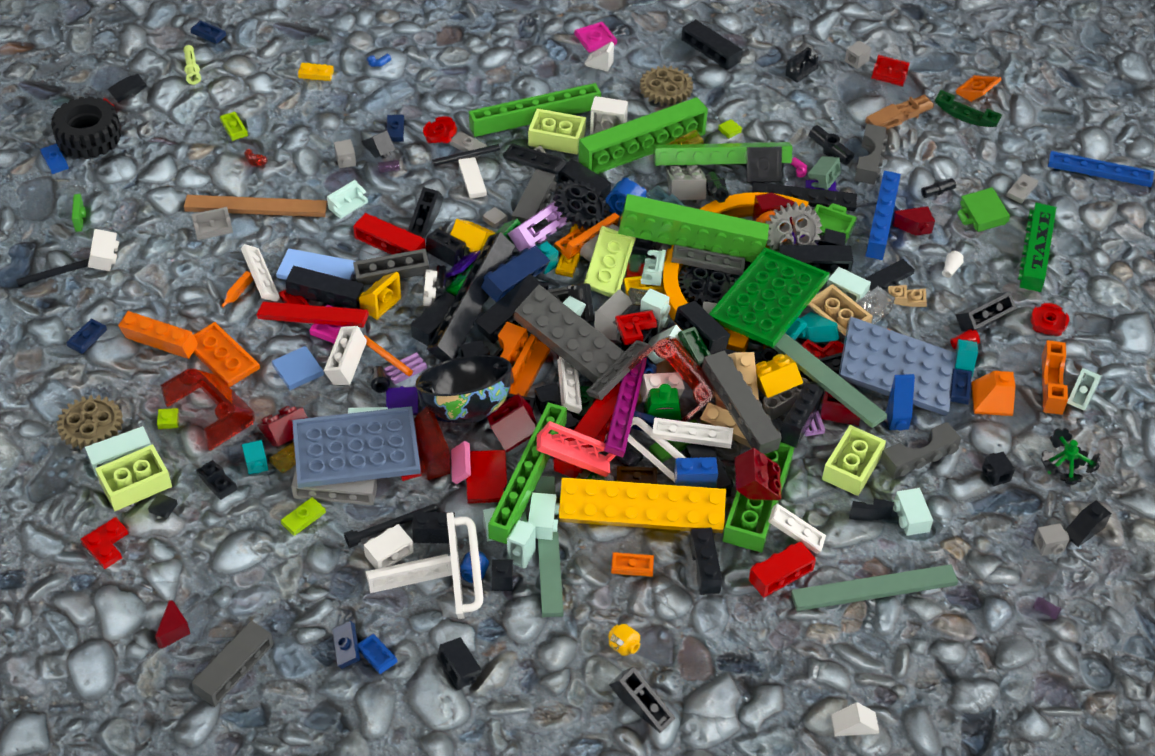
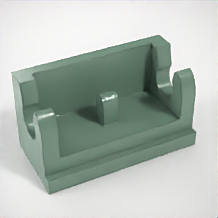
(825, 171)

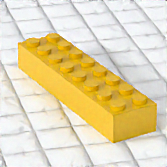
(641, 505)

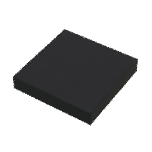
(764, 164)

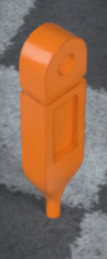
(238, 288)

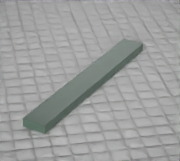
(831, 382)
(549, 562)
(874, 587)

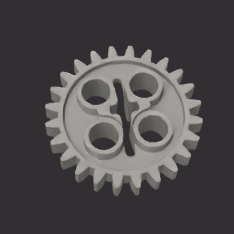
(809, 225)

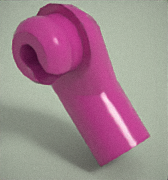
(801, 168)

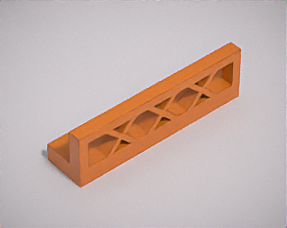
(582, 236)
(528, 365)

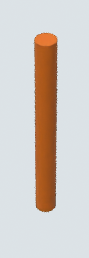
(389, 357)

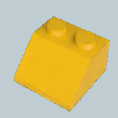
(471, 233)
(381, 295)

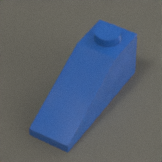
(900, 402)

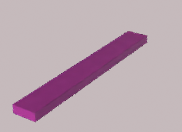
(624, 411)

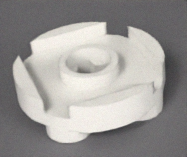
(429, 287)

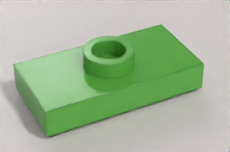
(78, 212)

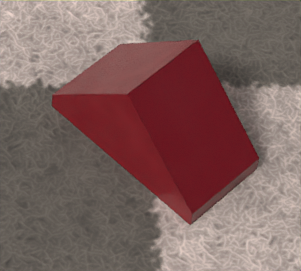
(172, 626)

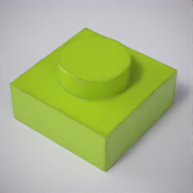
(168, 418)

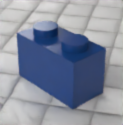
(696, 472)

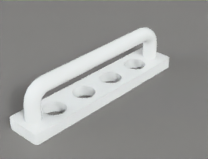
(663, 443)
(475, 562)

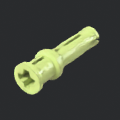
(191, 68)

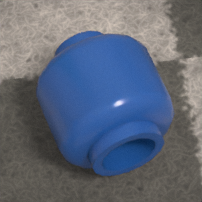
(466, 567)

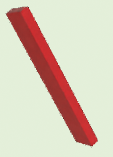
(312, 314)

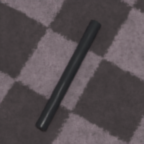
(472, 153)
(52, 272)

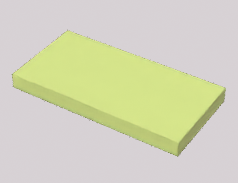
(609, 261)

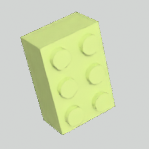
(556, 131)
(853, 460)
(133, 477)

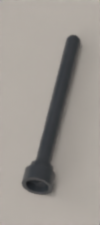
(354, 537)

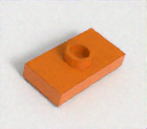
(632, 564)

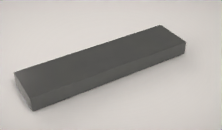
(708, 260)
(617, 370)

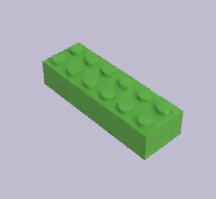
(748, 518)

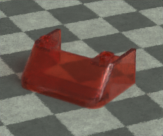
(686, 366)
(231, 411)

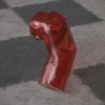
(255, 159)

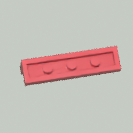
(572, 451)

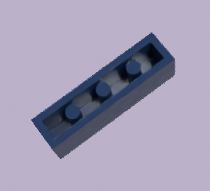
(508, 275)

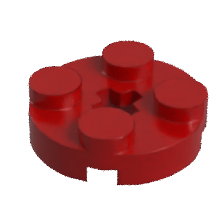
(440, 130)
(1040, 320)

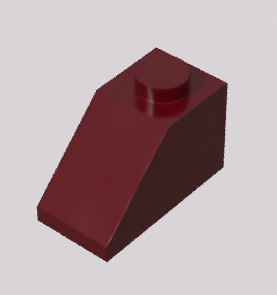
(914, 220)

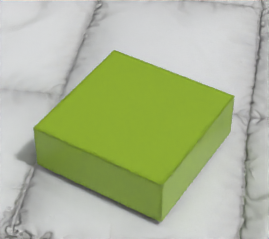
(729, 128)

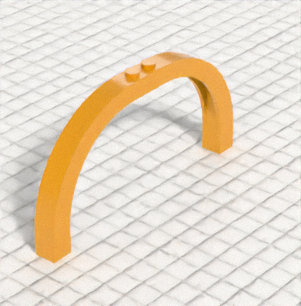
(737, 206)

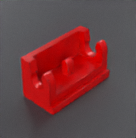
(890, 70)

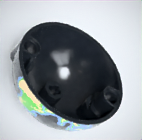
(465, 387)

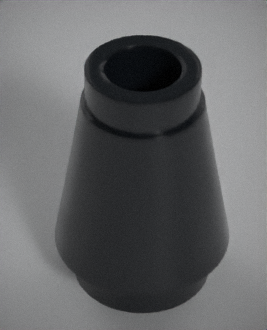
(379, 380)

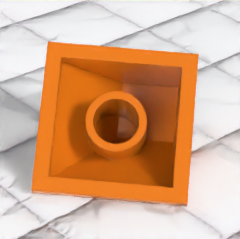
(994, 393)

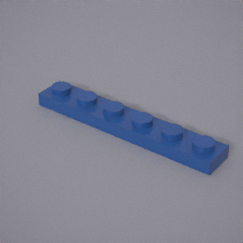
(1100, 169)

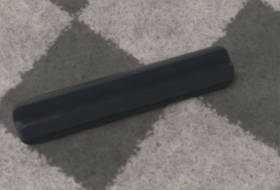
(441, 279)

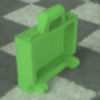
(983, 209)
(836, 219)

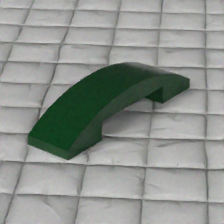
(965, 113)

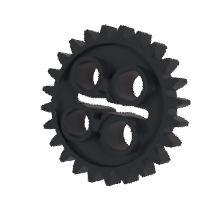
(580, 204)
(693, 282)

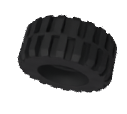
(82, 113)

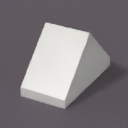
(601, 58)
(854, 721)

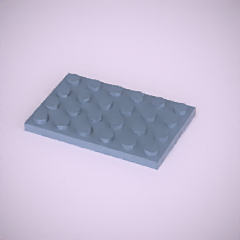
(877, 354)
(355, 447)

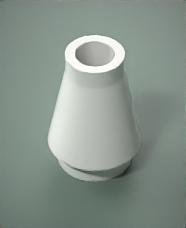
(952, 263)

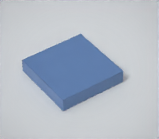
(297, 368)

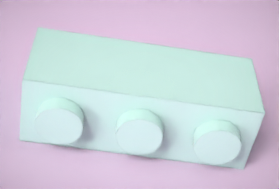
(117, 447)

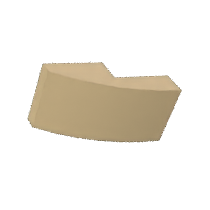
(906, 297)

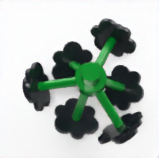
(1071, 455)

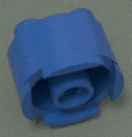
(618, 194)

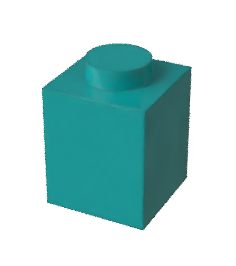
(255, 457)

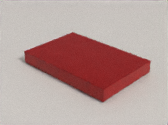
(487, 476)

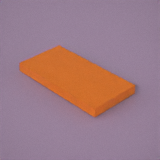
(223, 355)

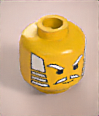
(624, 639)

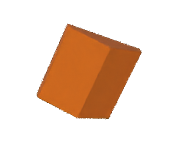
(977, 86)

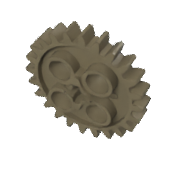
(666, 85)
(89, 421)

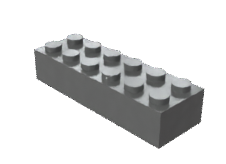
(567, 334)

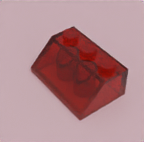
(431, 445)

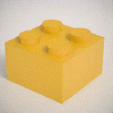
(777, 375)

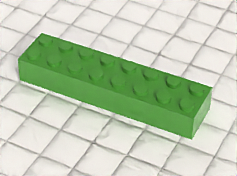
(636, 138)
(692, 228)

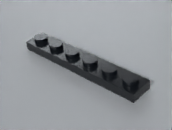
(813, 196)

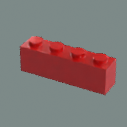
(386, 236)

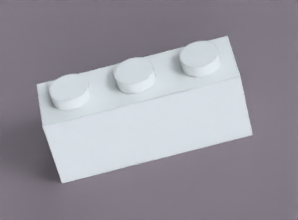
(345, 355)

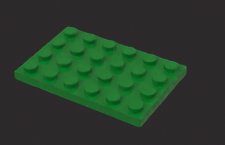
(769, 297)

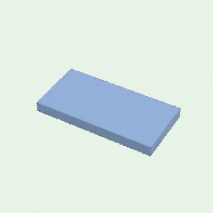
(321, 263)

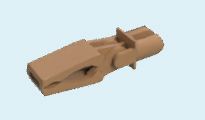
(896, 114)

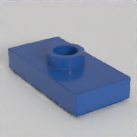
(54, 158)
(377, 653)

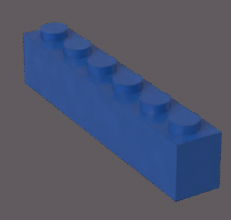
(883, 215)

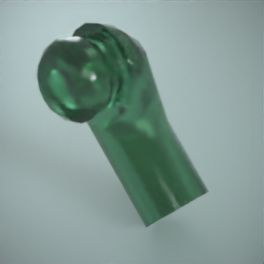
(635, 262)

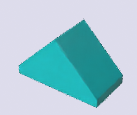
(966, 355)

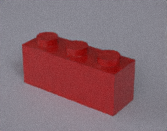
(781, 569)

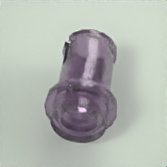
(389, 166)
(1046, 608)

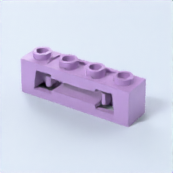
(526, 238)

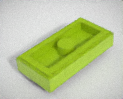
(233, 126)
(303, 516)

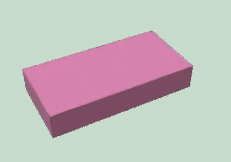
(460, 462)

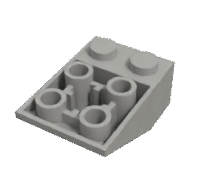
(686, 182)

